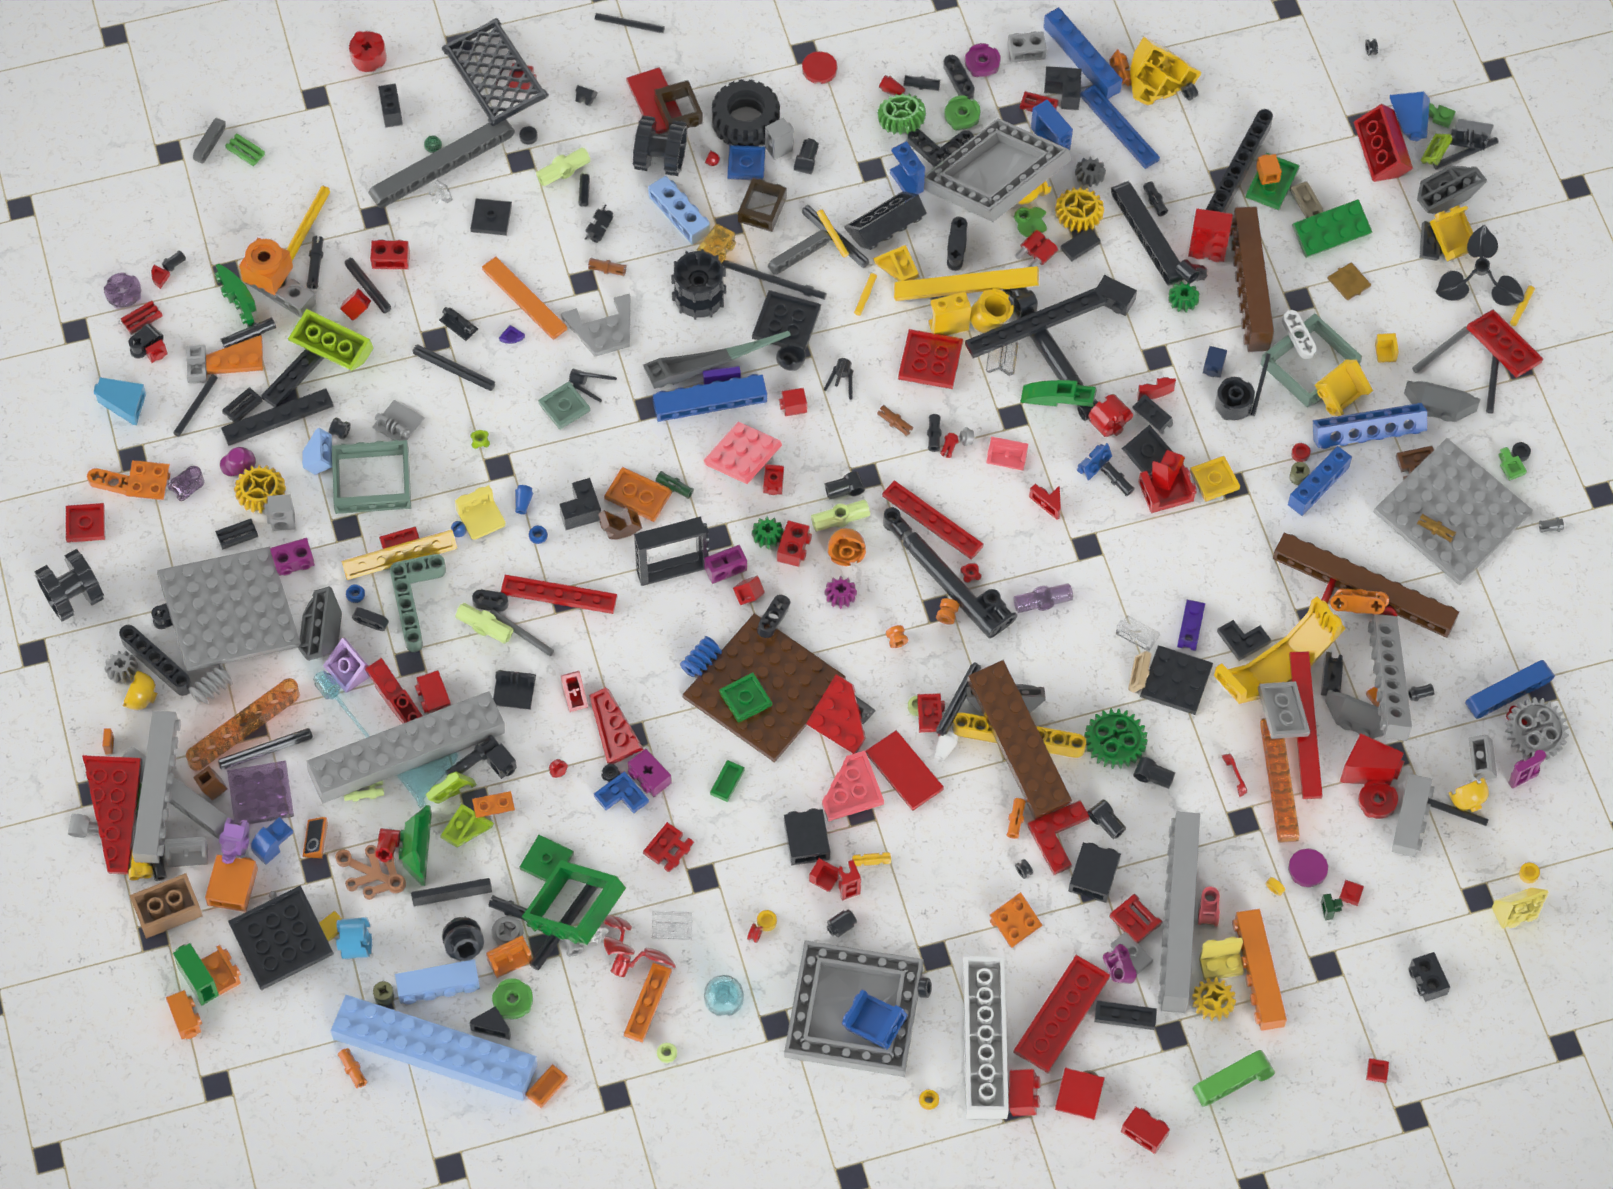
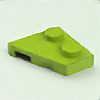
(449, 787)
(465, 827)

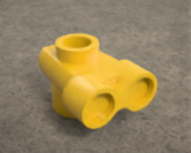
(139, 870)

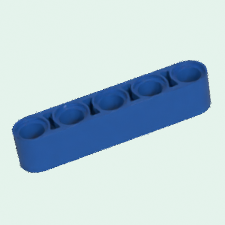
(1509, 689)

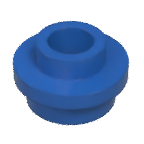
(538, 530)
(355, 589)

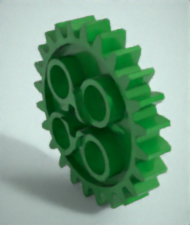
(1123, 753)

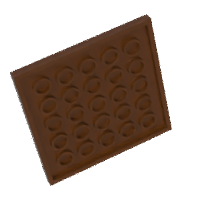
(787, 673)

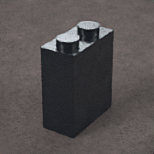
(806, 836)
(1094, 872)

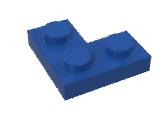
(622, 789)

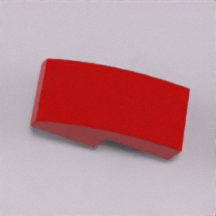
(1163, 387)

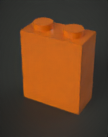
(231, 883)

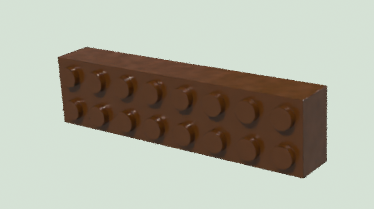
(1251, 279)
(1019, 739)

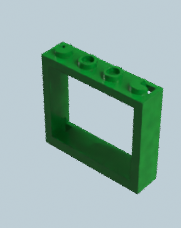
(611, 892)

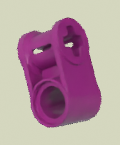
(1120, 965)

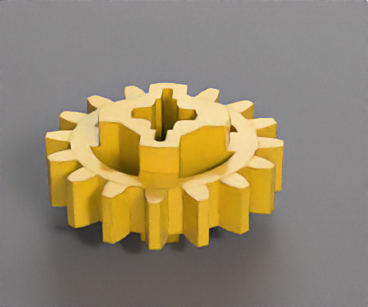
(1218, 992)

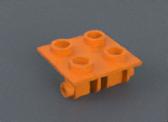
(148, 480)
(1015, 920)

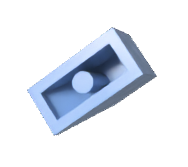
(318, 452)

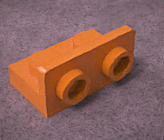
(221, 970)

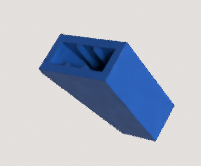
(1412, 113)

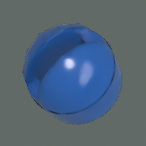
(460, 530)

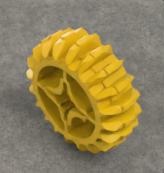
(1084, 204)
(261, 480)

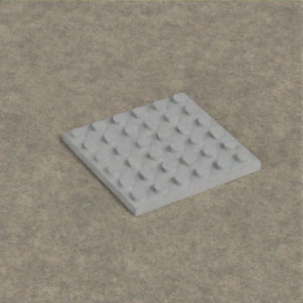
(1463, 498)
(228, 608)

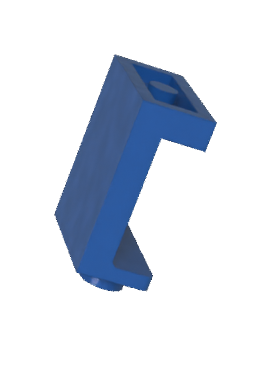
(910, 171)
(874, 1019)

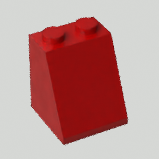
(1372, 761)

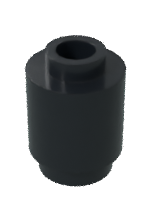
(841, 923)

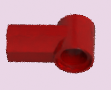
(387, 843)

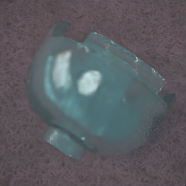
(723, 995)

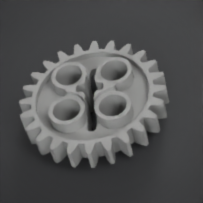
(1530, 712)

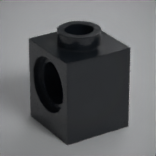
(501, 761)

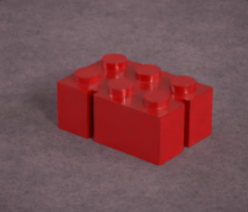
(1210, 235)

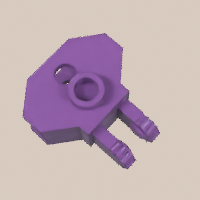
(234, 840)

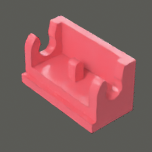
(1007, 453)

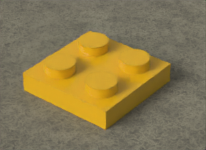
(1214, 478)

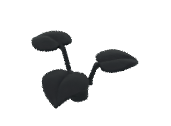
(1483, 245)

